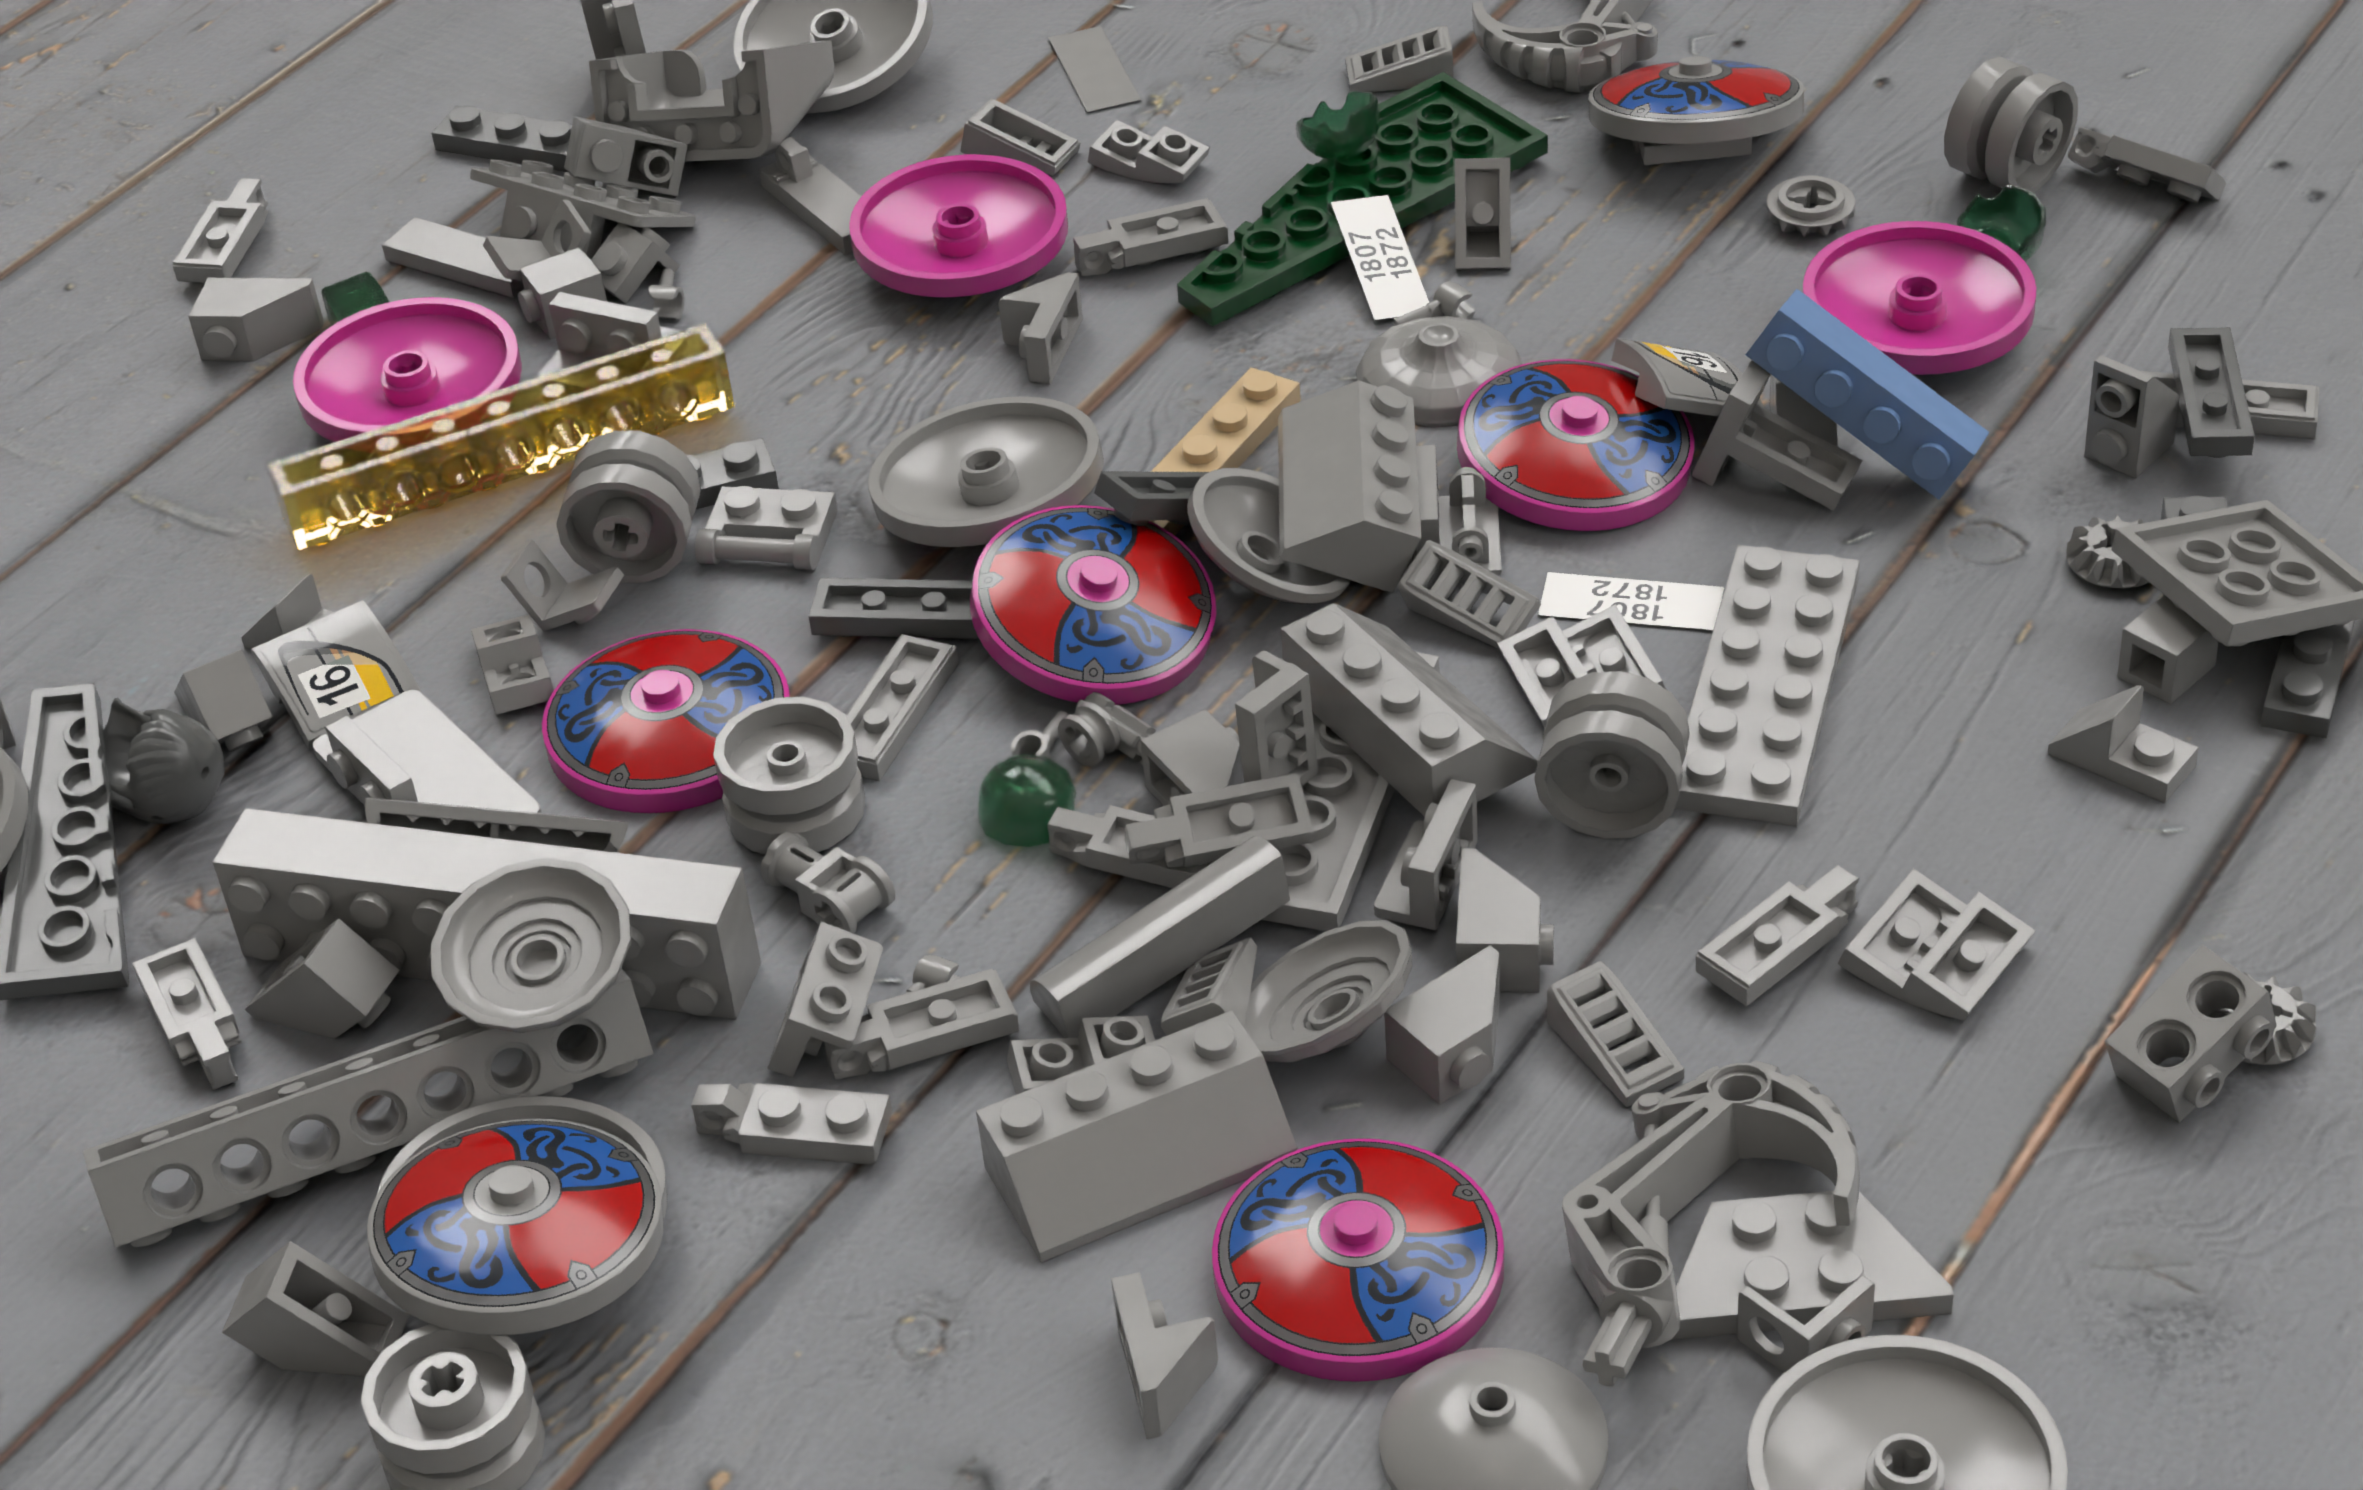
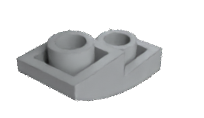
(1155, 159)
(1098, 1039)

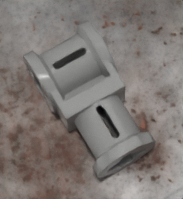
(831, 886)

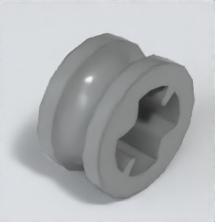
(1089, 734)

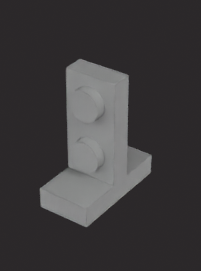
(1774, 446)

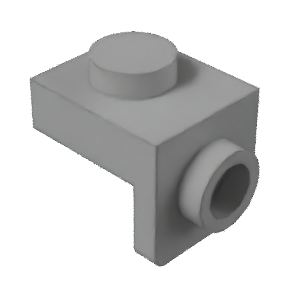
(629, 257)

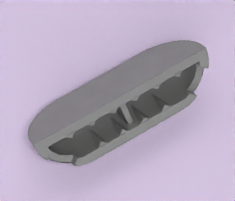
(500, 823)

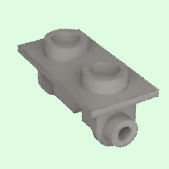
(1470, 520)

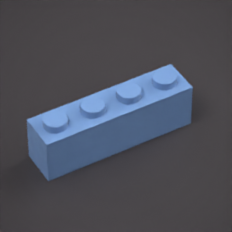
(1867, 394)

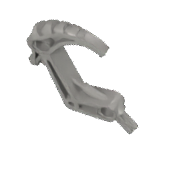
(1571, 54)
(1685, 1143)

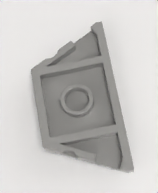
(1800, 1263)

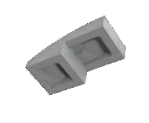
(512, 664)

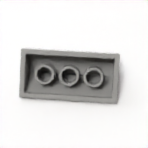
(1350, 484)
(1399, 709)
(1134, 1135)

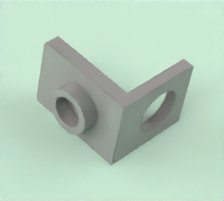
(514, 253)
(560, 600)
(1841, 1320)

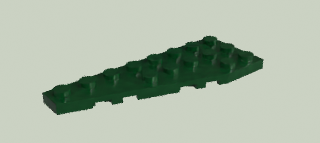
(1407, 161)

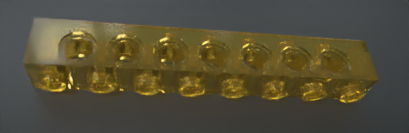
(499, 436)

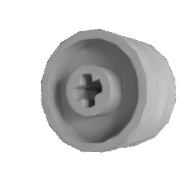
(2010, 125)
(629, 505)
(1612, 755)
(789, 771)
(453, 1412)

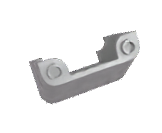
(743, 120)

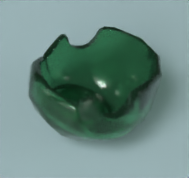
(1341, 131)
(2011, 217)
(1022, 797)

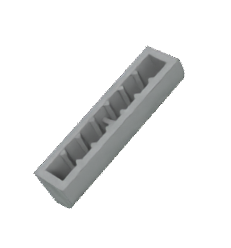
(1164, 937)

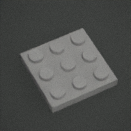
(2244, 572)

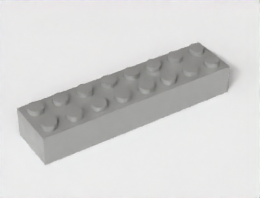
(391, 885)

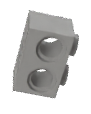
(2178, 1025)

